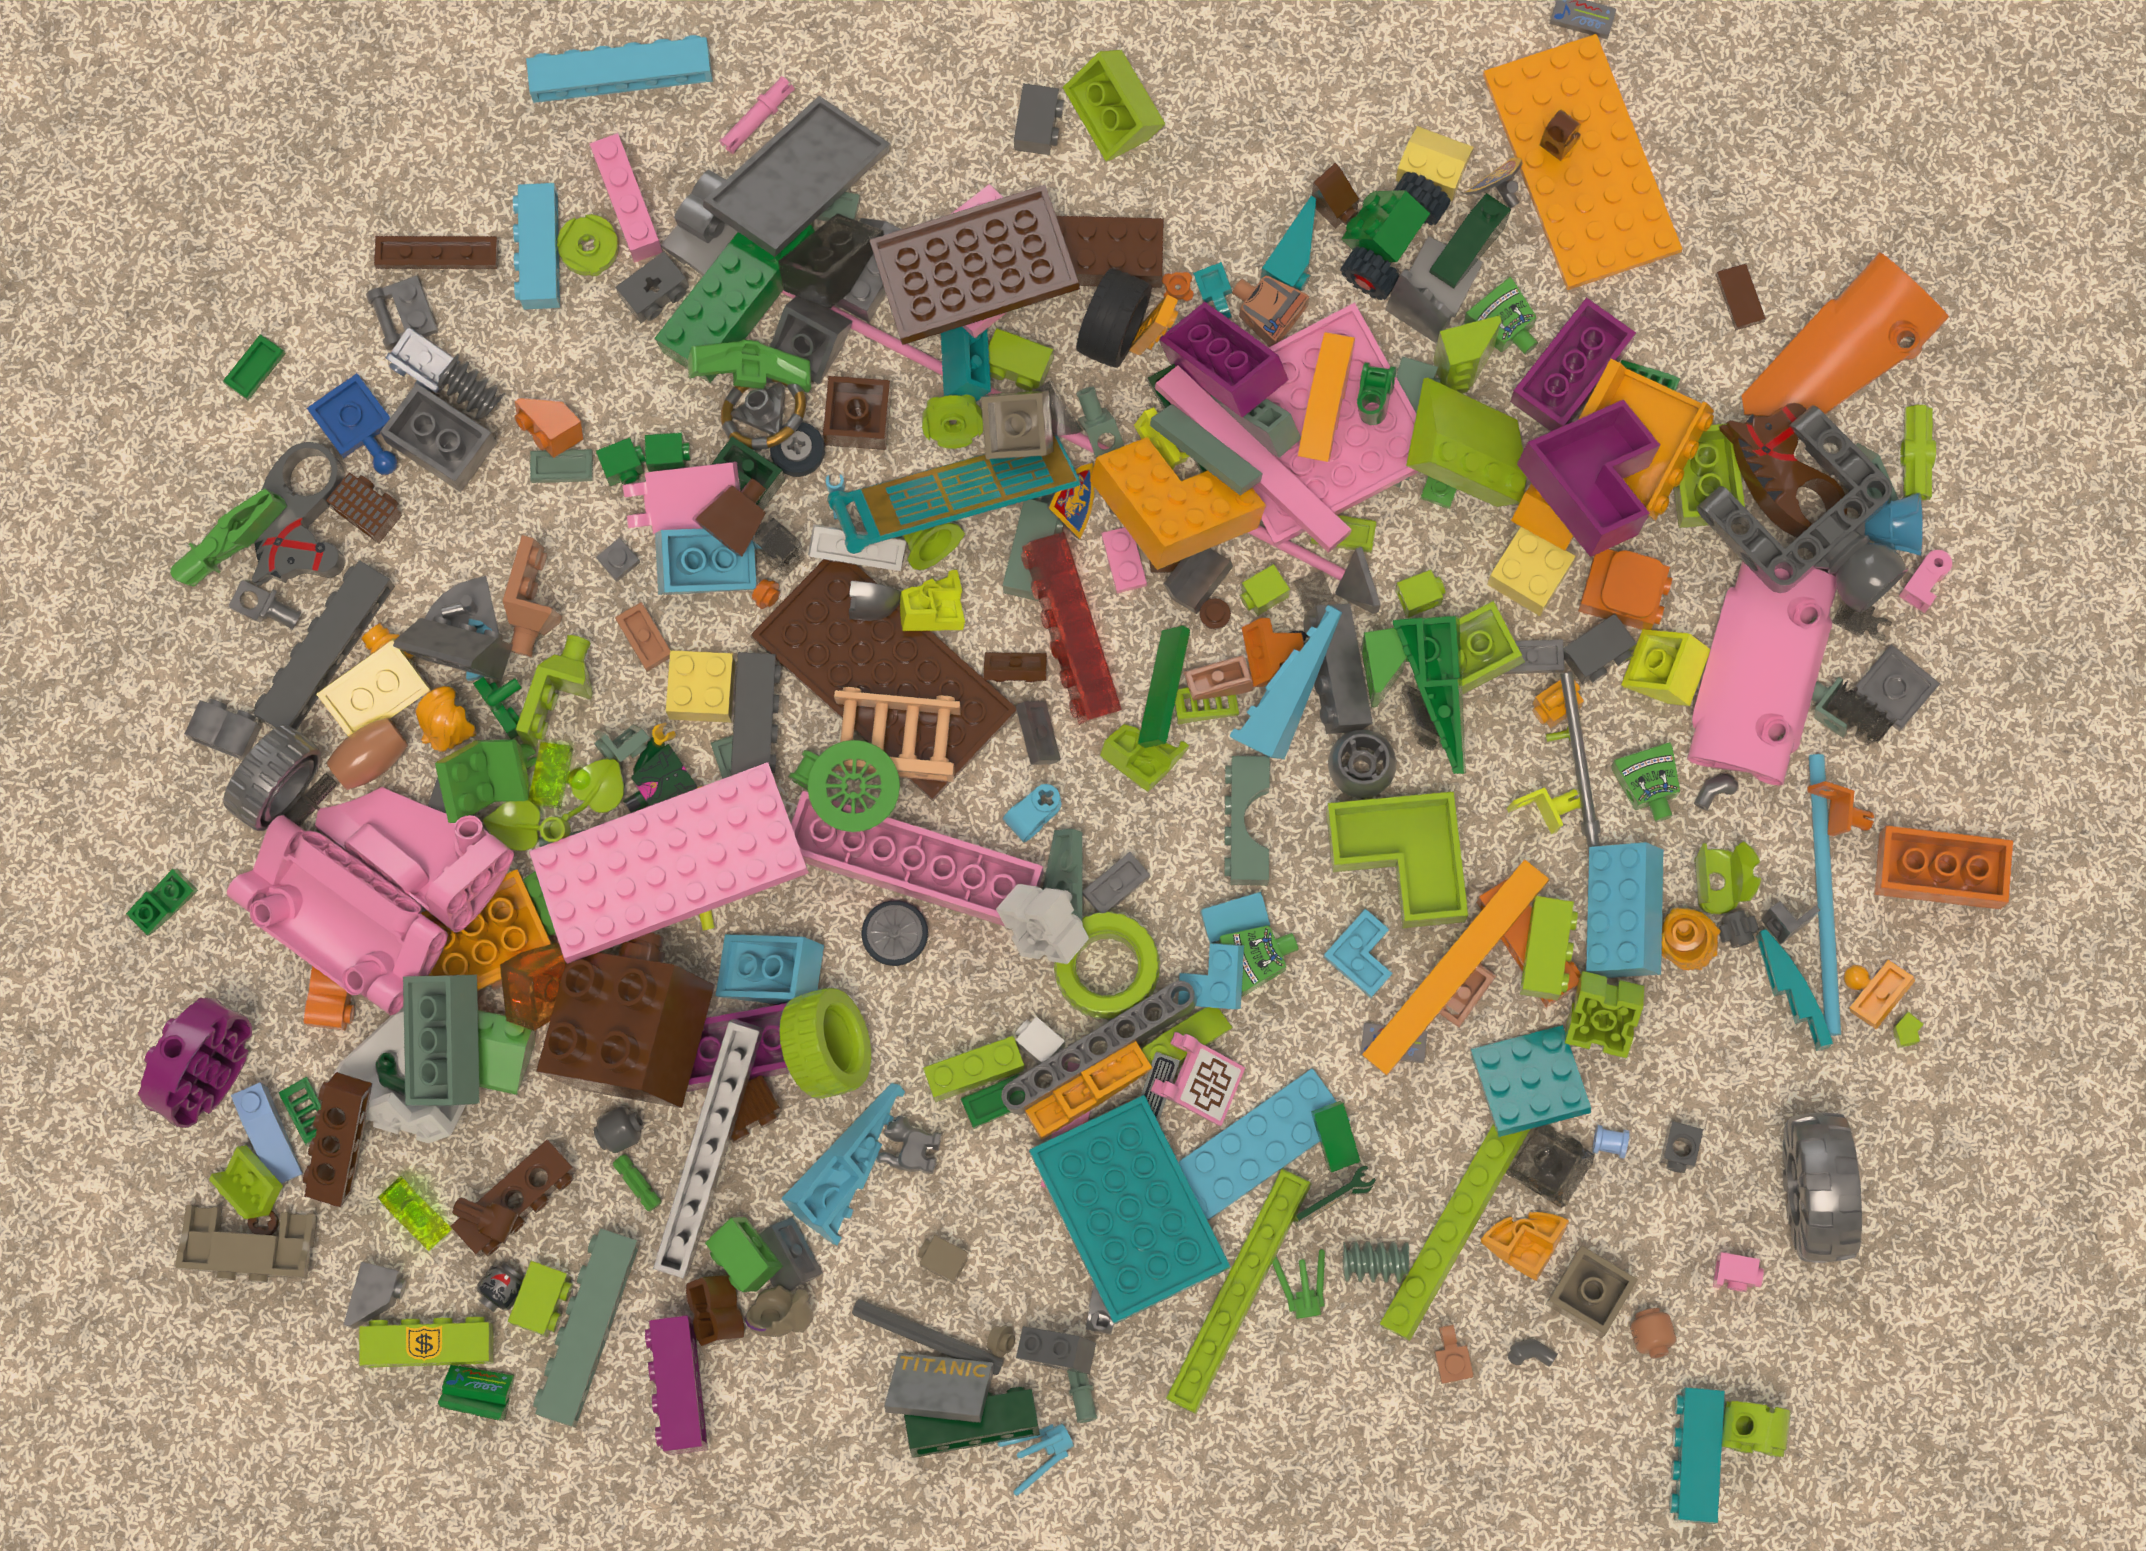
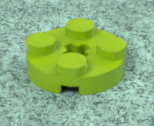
(583, 229)
(952, 407)

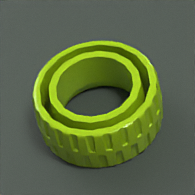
(1138, 940)
(825, 1043)

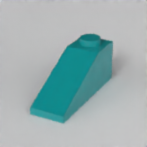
(1292, 255)

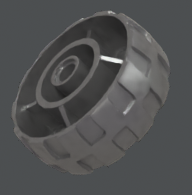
(1822, 1187)

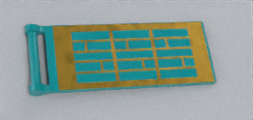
(950, 494)

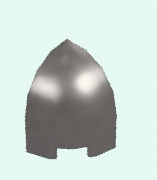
(872, 601)

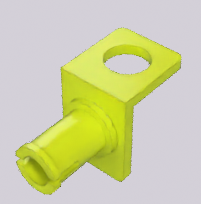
(1549, 808)

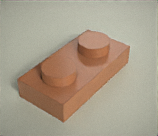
(643, 636)

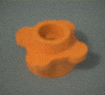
(1178, 278)

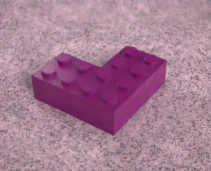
(1583, 472)

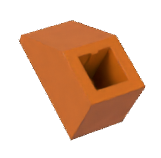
(550, 424)

